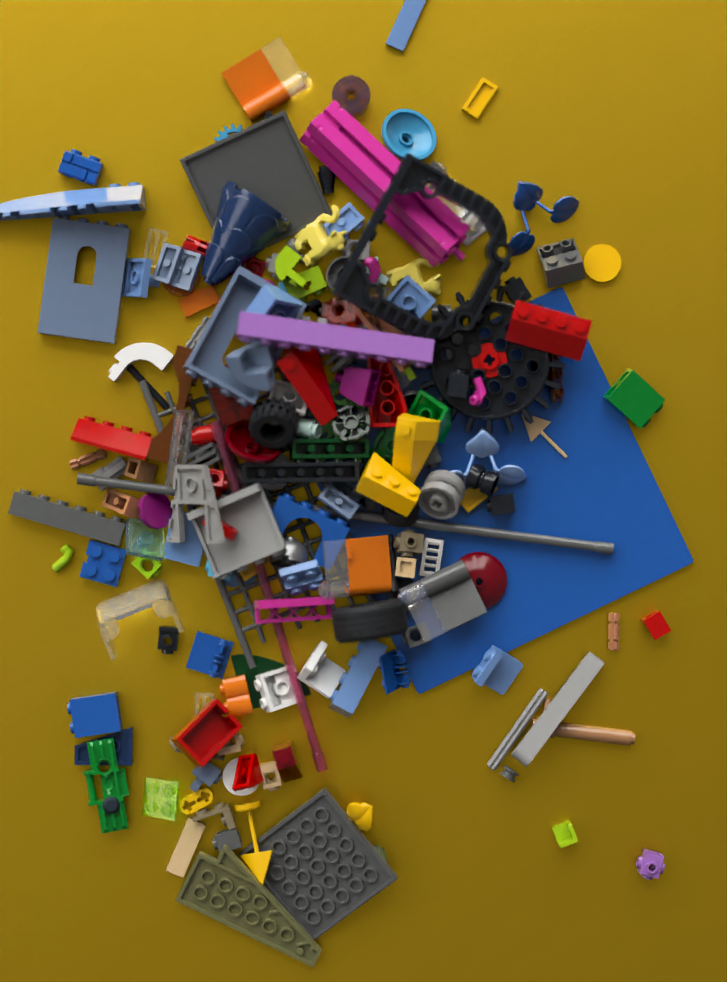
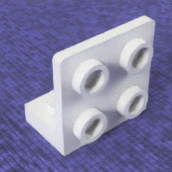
(321, 672)

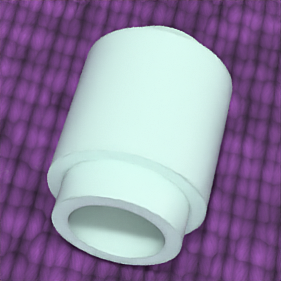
(309, 428)

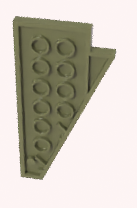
(235, 897)

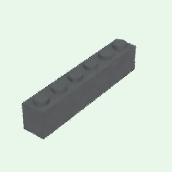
(67, 518)

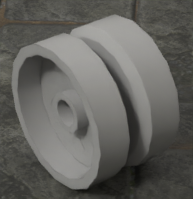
(441, 494)

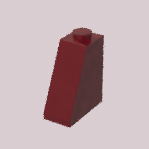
(287, 761)

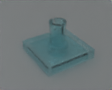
(144, 541)

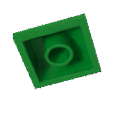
(429, 407)

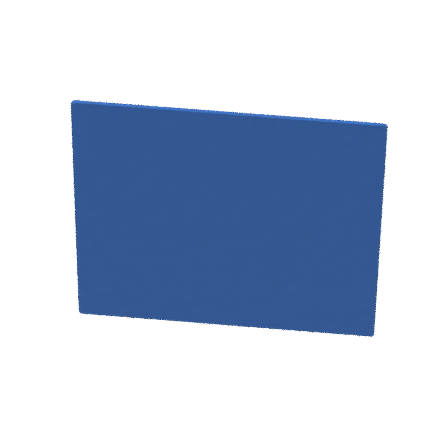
(591, 495)

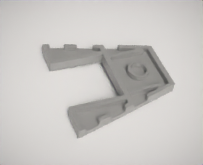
(194, 486)

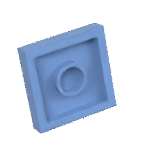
(138, 278)

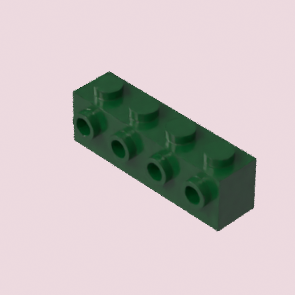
(329, 449)

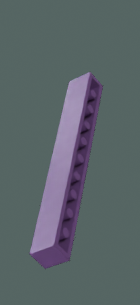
(335, 339)

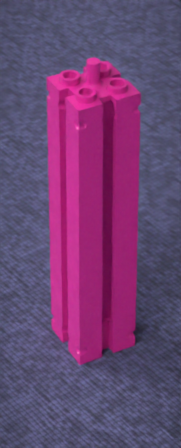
(367, 171)

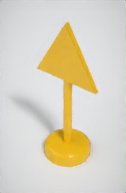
(258, 861)

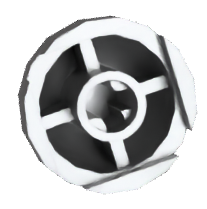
(294, 554)

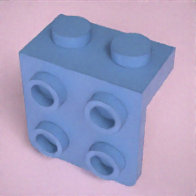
(497, 670)

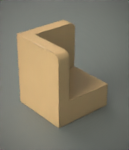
(405, 567)

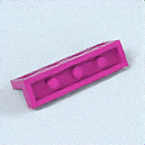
(292, 602)

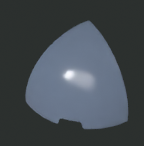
(254, 365)

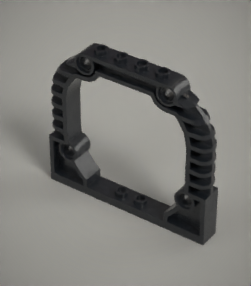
(412, 177)

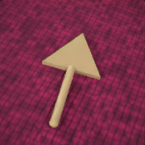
(537, 428)

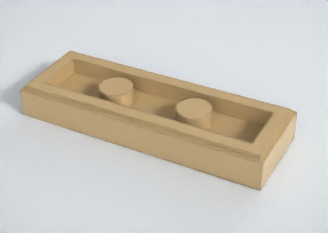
(185, 847)

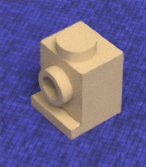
(270, 784)

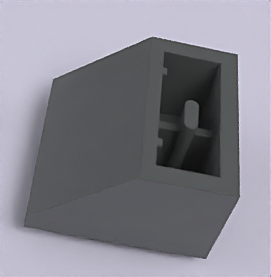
(561, 263)

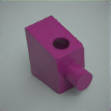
(359, 384)

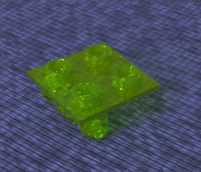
(160, 798)

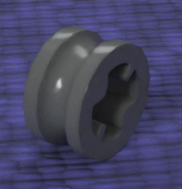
(509, 773)

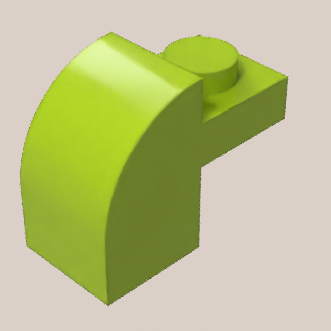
(284, 266)

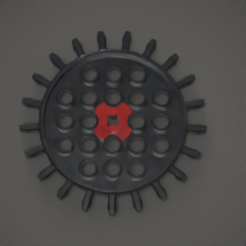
(498, 407)

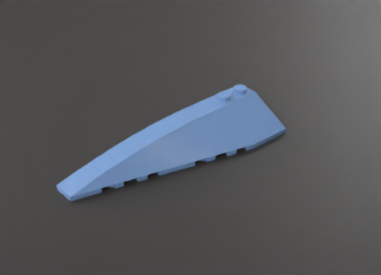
(77, 202)

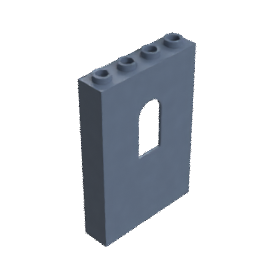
(77, 308)
(206, 357)

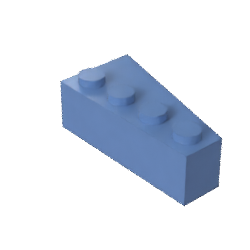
(357, 678)

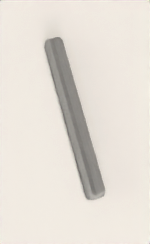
(517, 729)

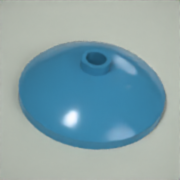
(413, 129)

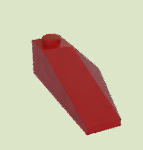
(309, 379)
(389, 398)

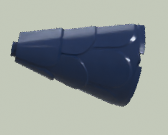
(239, 232)

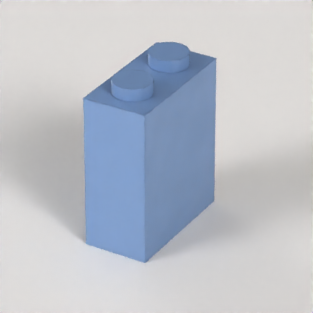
(187, 552)

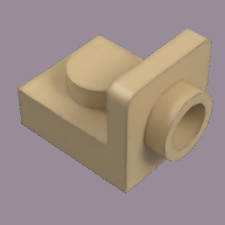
(231, 747)

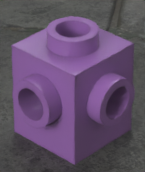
(650, 857)

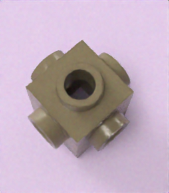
(409, 543)

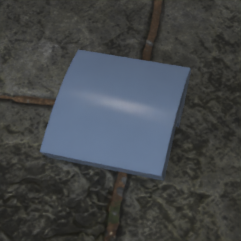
(177, 267)
(337, 497)

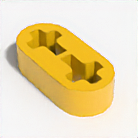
(199, 804)

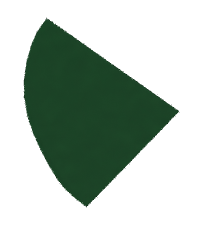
(263, 665)

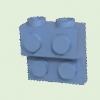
(302, 577)

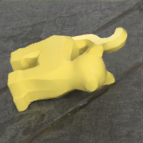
(317, 238)
(432, 286)

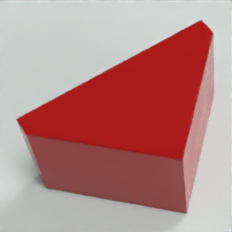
(247, 772)

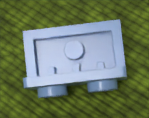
(348, 220)

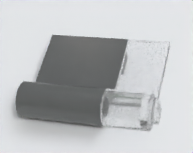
(443, 600)

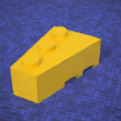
(387, 486)

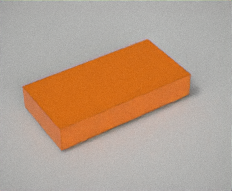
(199, 301)

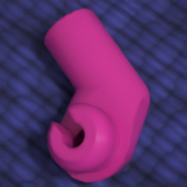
(374, 268)
(479, 393)

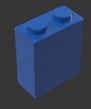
(95, 714)

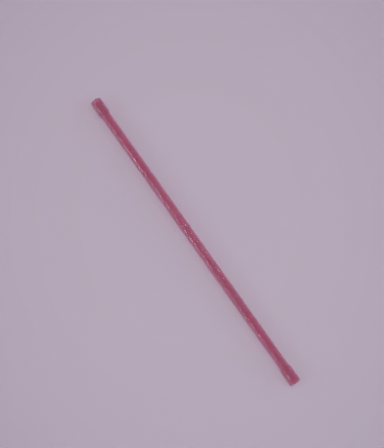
(317, 754)

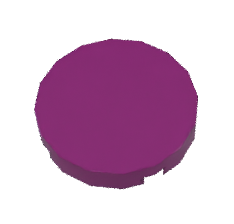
(155, 510)

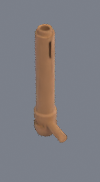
(591, 733)

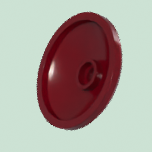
(240, 444)
(492, 573)

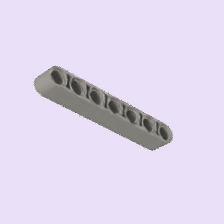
(557, 709)

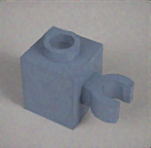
(208, 774)

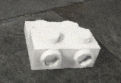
(274, 689)

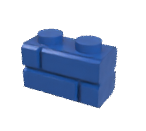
(81, 168)

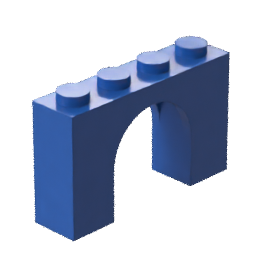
(288, 509)

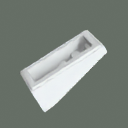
(433, 542)

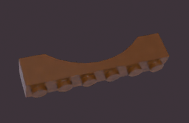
(161, 443)

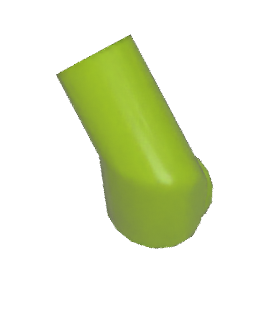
(64, 560)

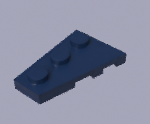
(123, 745)

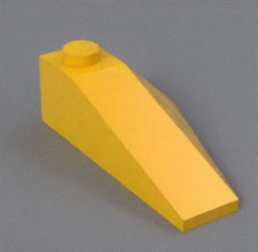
(413, 443)

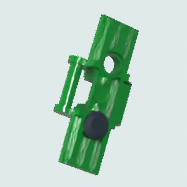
(114, 786)

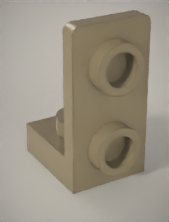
(227, 818)

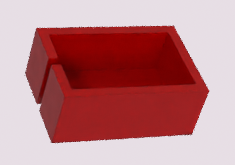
(206, 733)

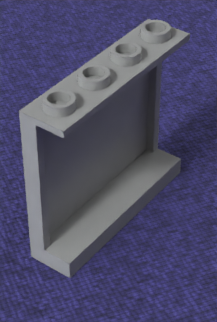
(257, 535)

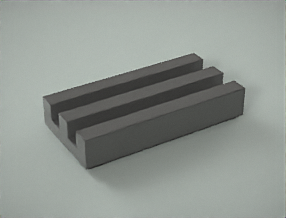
(214, 451)

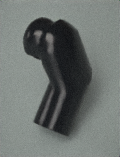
(315, 306)

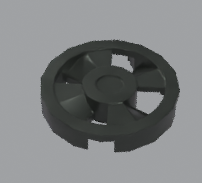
(351, 423)

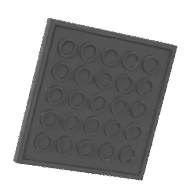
(321, 864)

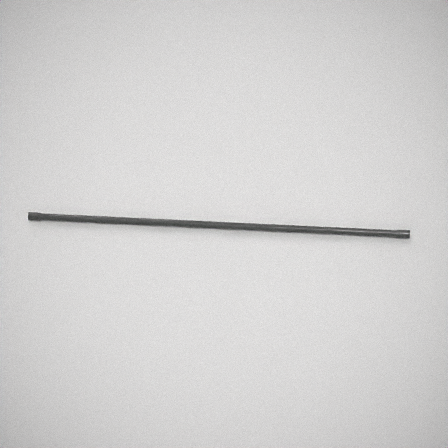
(598, 547)

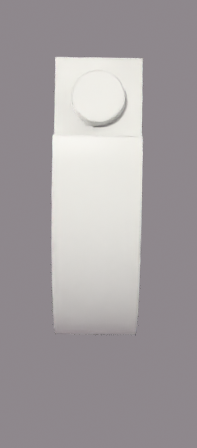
(140, 351)

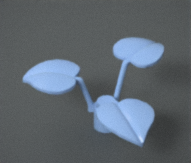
(485, 445)

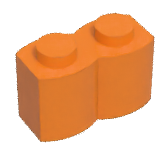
(237, 695)

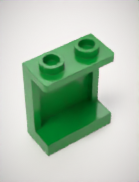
(634, 398)

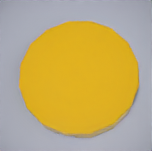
(602, 263)

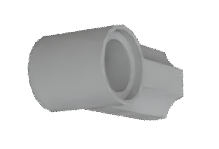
(112, 470)

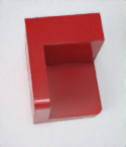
(656, 624)

